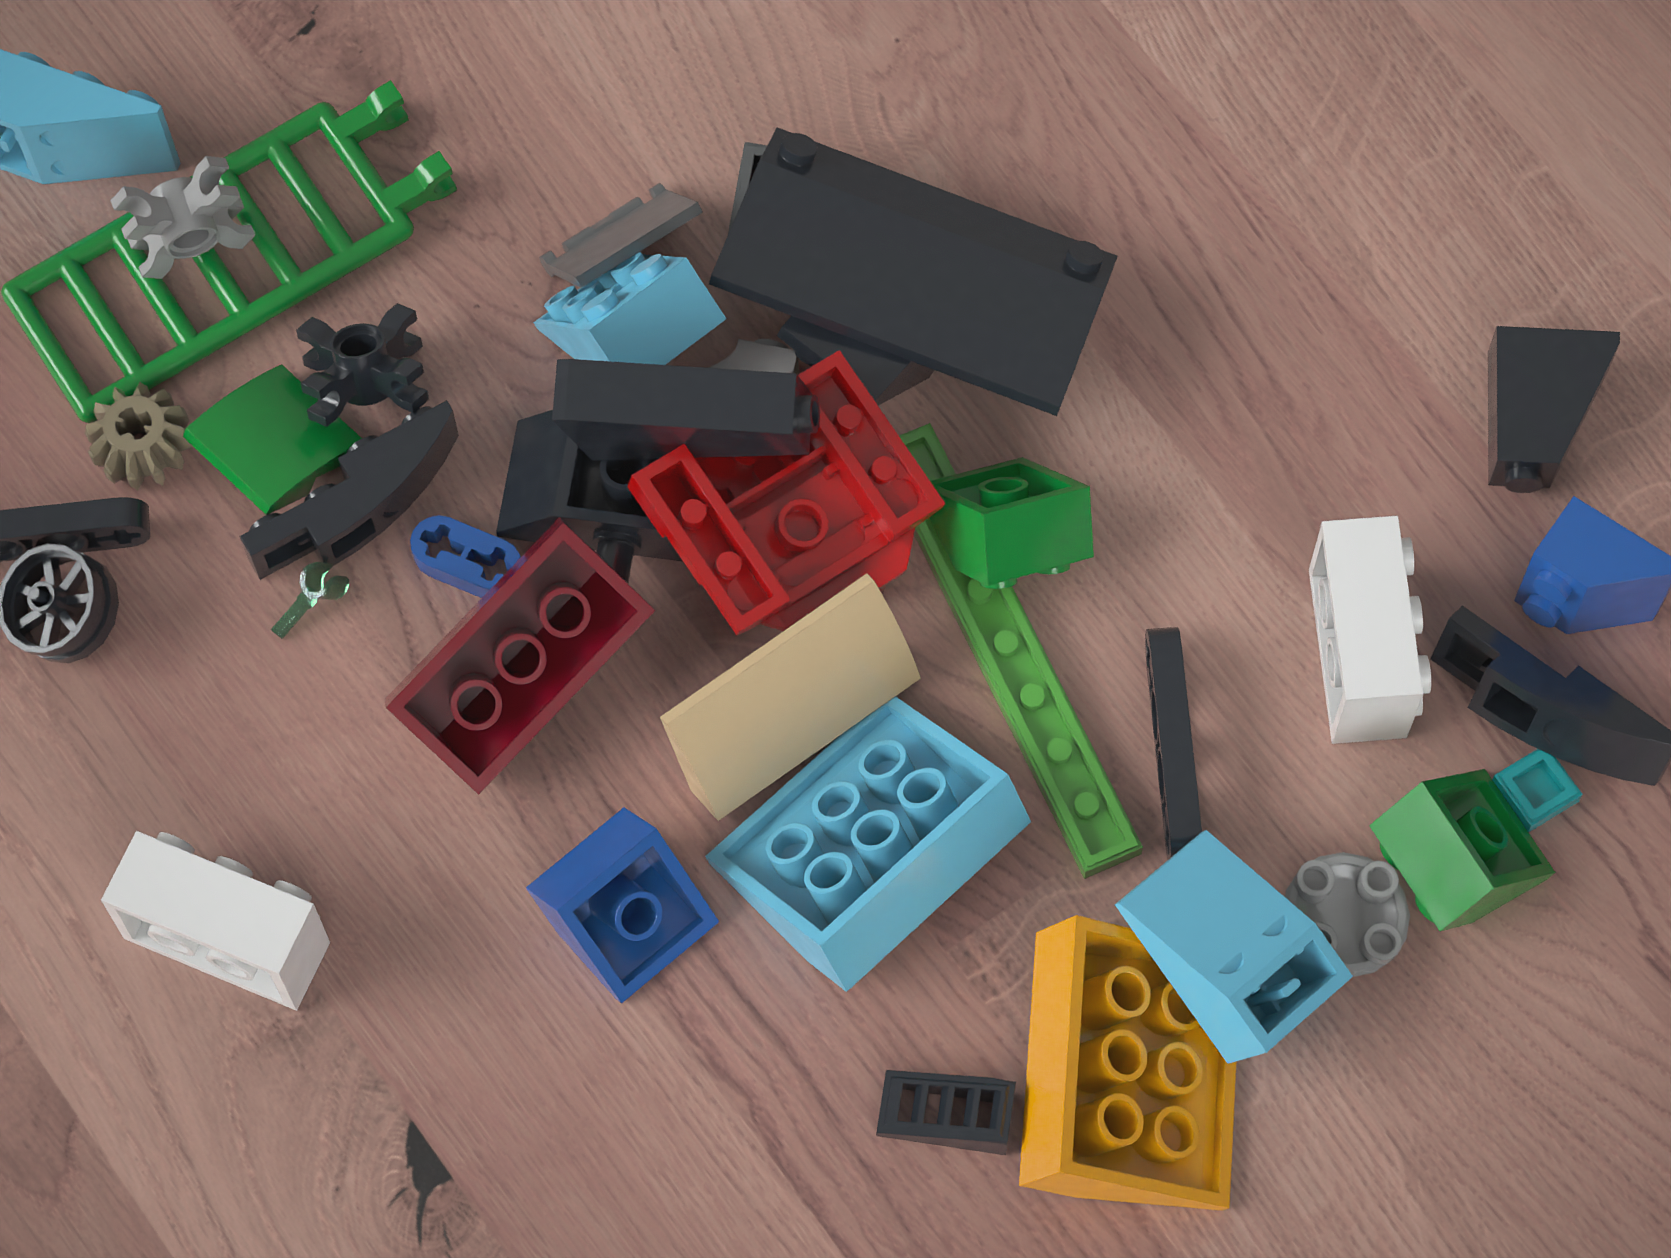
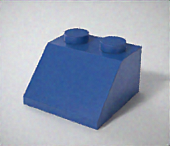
(1593, 574)
(623, 903)

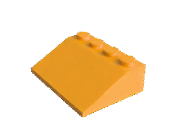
(1121, 1078)

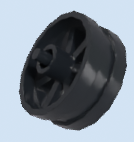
(54, 602)

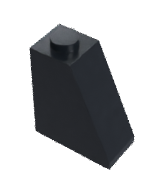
(1539, 398)

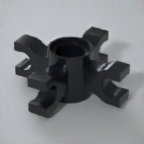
(362, 364)

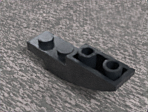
(378, 486)
(1561, 716)

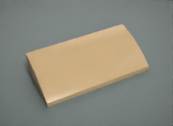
(790, 697)

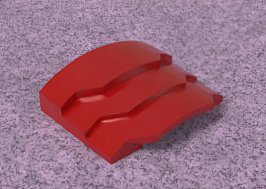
(794, 529)

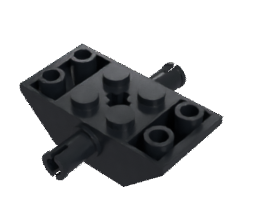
(557, 479)

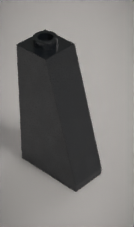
(655, 408)

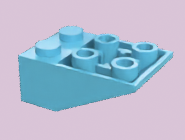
(75, 126)
(633, 313)
(1232, 947)

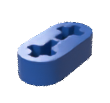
(470, 544)

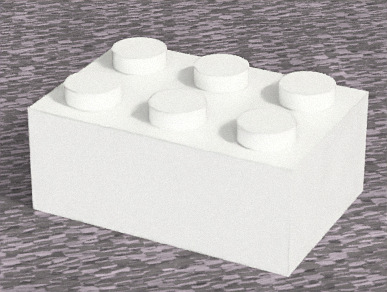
(1368, 629)
(217, 918)

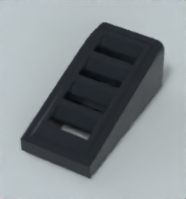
(972, 1088)

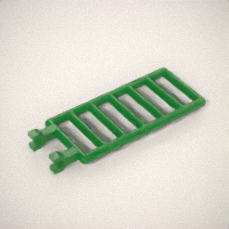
(379, 112)

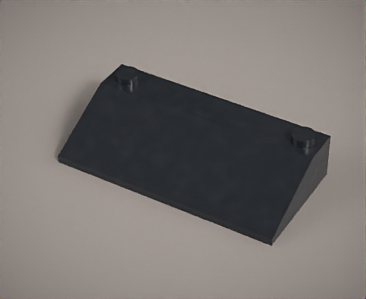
(914, 270)

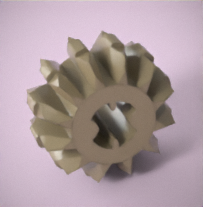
(130, 415)

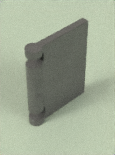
(620, 236)

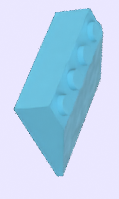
(870, 839)

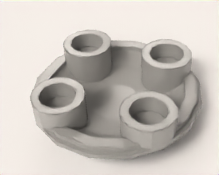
(1355, 907)

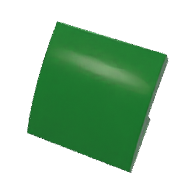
(267, 442)

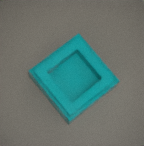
(1537, 788)

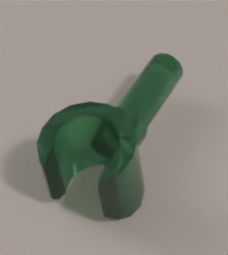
(312, 590)

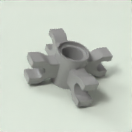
(183, 217)

